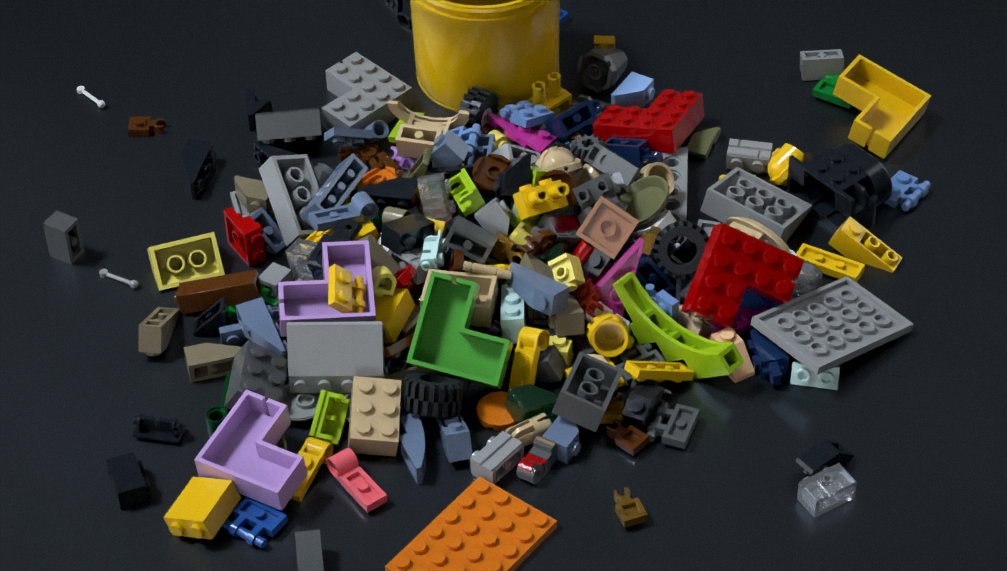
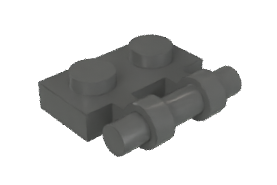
(638, 353)
(680, 424)

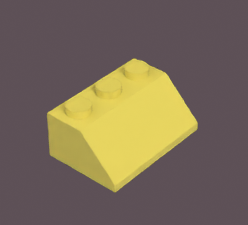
(185, 260)

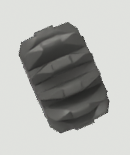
(582, 145)

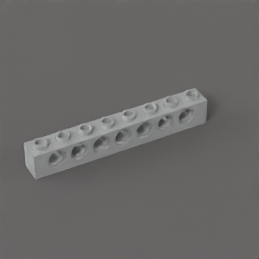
(678, 198)

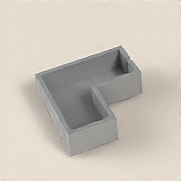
(362, 94)

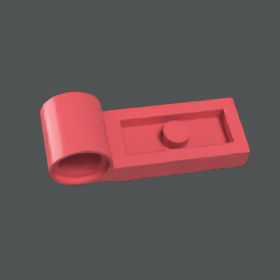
(355, 480)

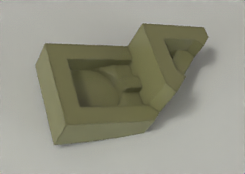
(702, 142)

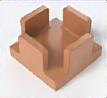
(607, 227)

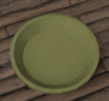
(646, 198)

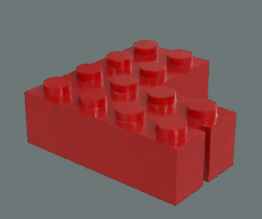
(664, 123)
(737, 264)

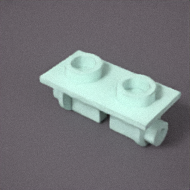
(433, 252)
(803, 376)

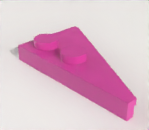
(526, 137)
(625, 264)

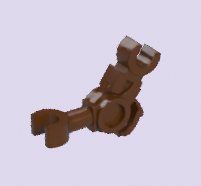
(366, 155)

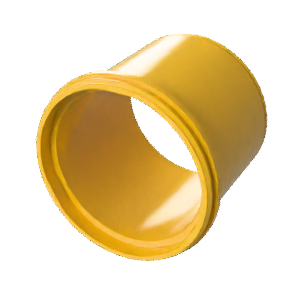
(484, 45)

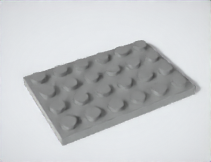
(831, 324)

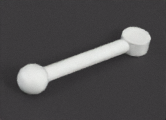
(81, 90)

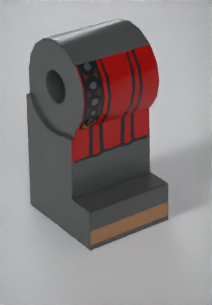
(538, 460)

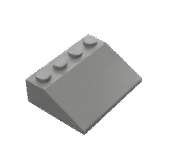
(751, 197)
(332, 354)

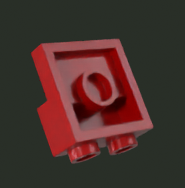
(245, 237)

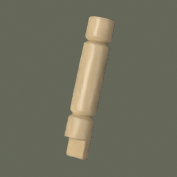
(487, 270)

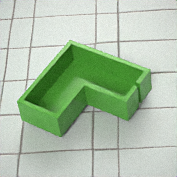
(444, 338)

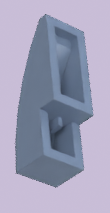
(413, 445)

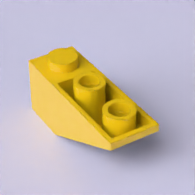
(862, 246)

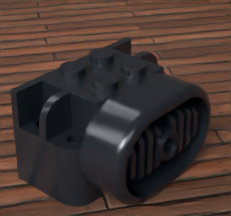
(840, 184)

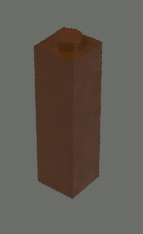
(202, 293)

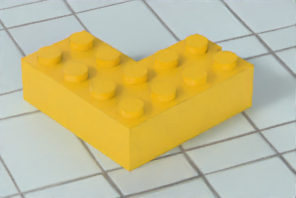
(886, 102)

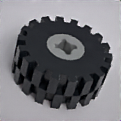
(478, 104)

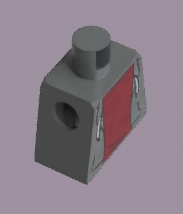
(563, 224)

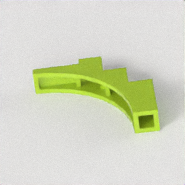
(652, 325)

